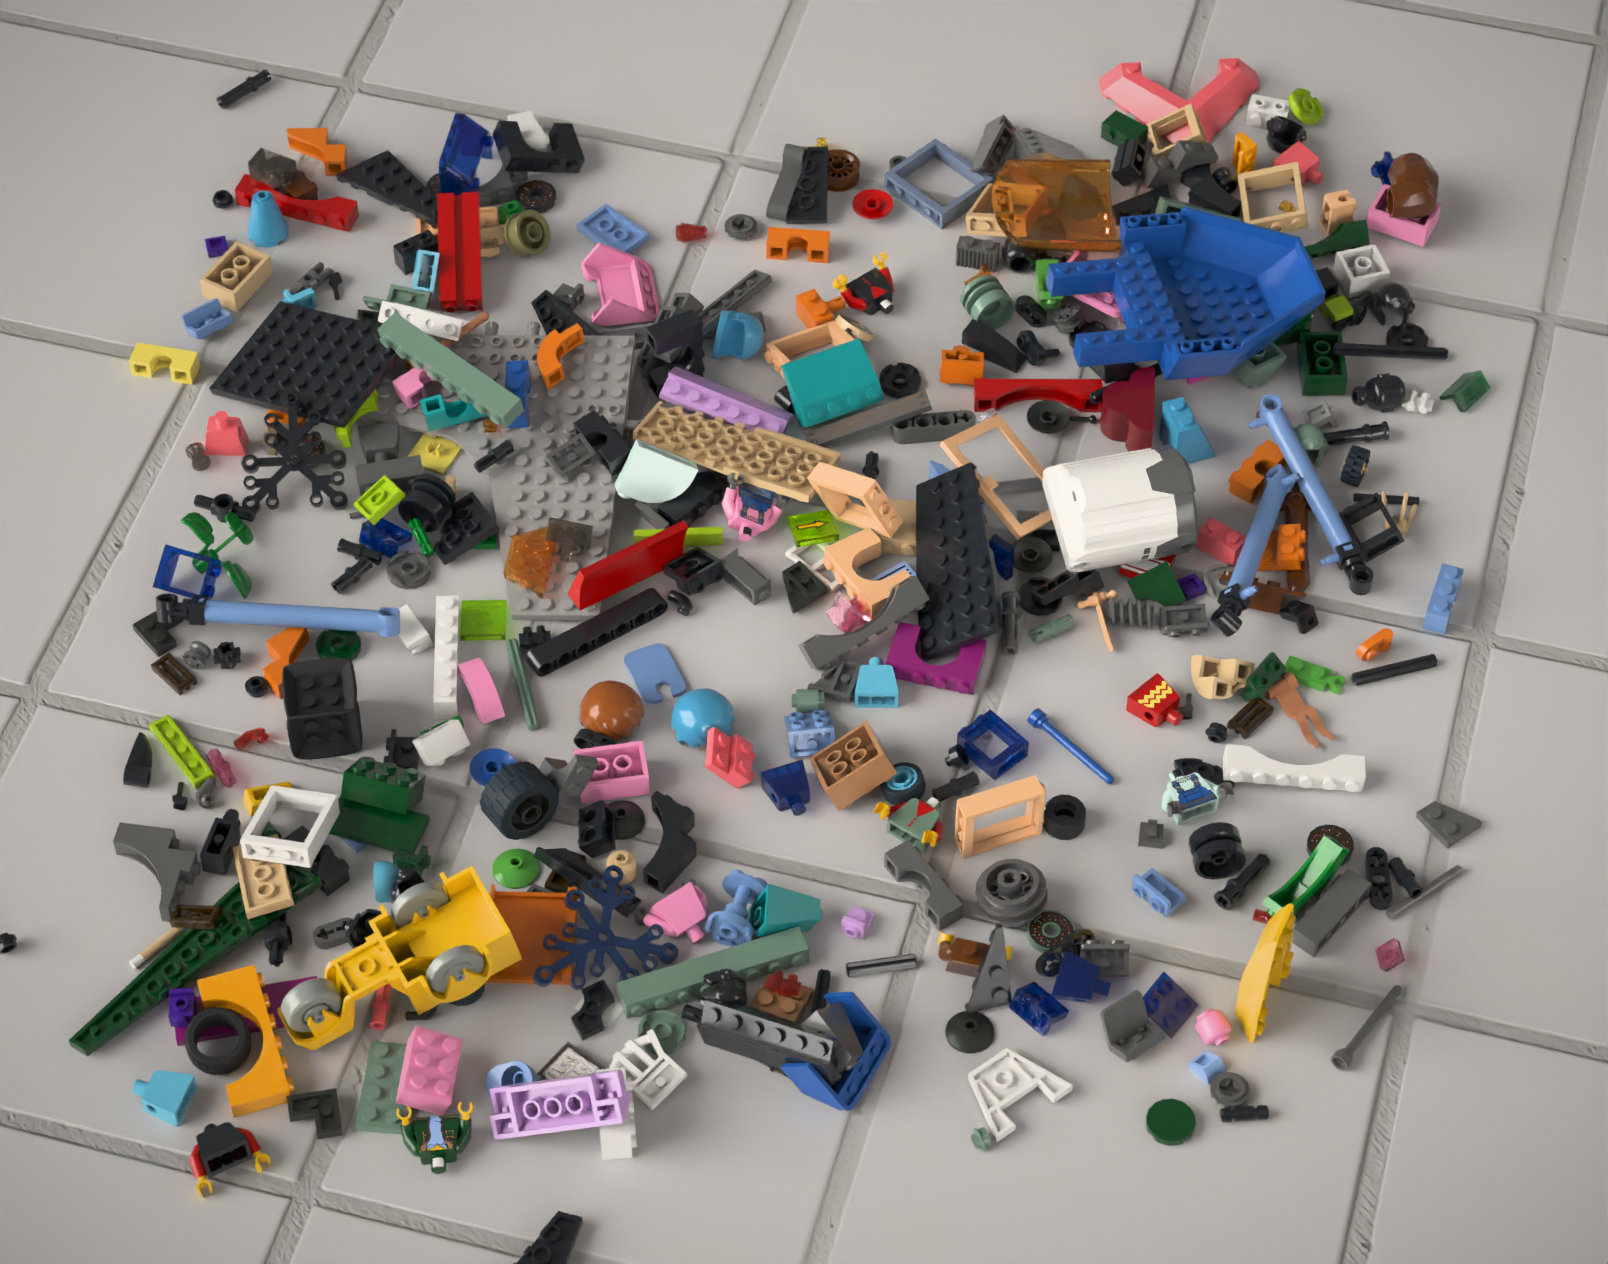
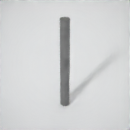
(1427, 890)

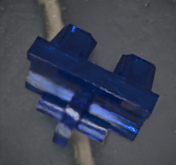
(1381, 168)

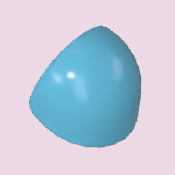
(384, 878)

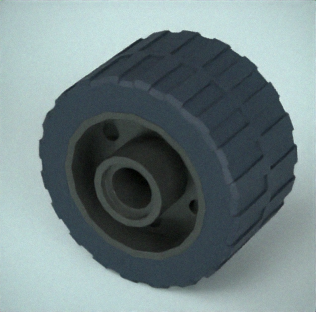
(519, 800)

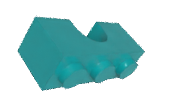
(444, 414)

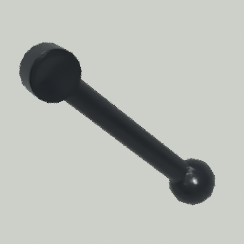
(1092, 419)

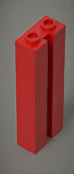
(459, 252)

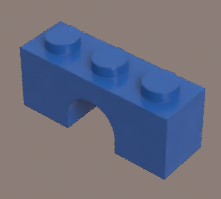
(519, 383)

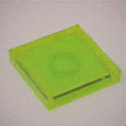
(483, 620)

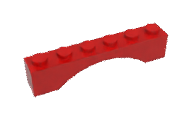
(332, 212)
(1003, 392)

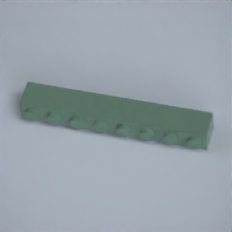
(450, 370)
(686, 981)

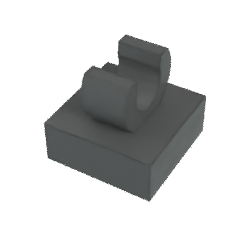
(1151, 834)

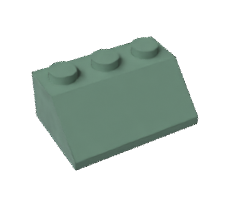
(1261, 365)

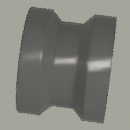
(197, 654)

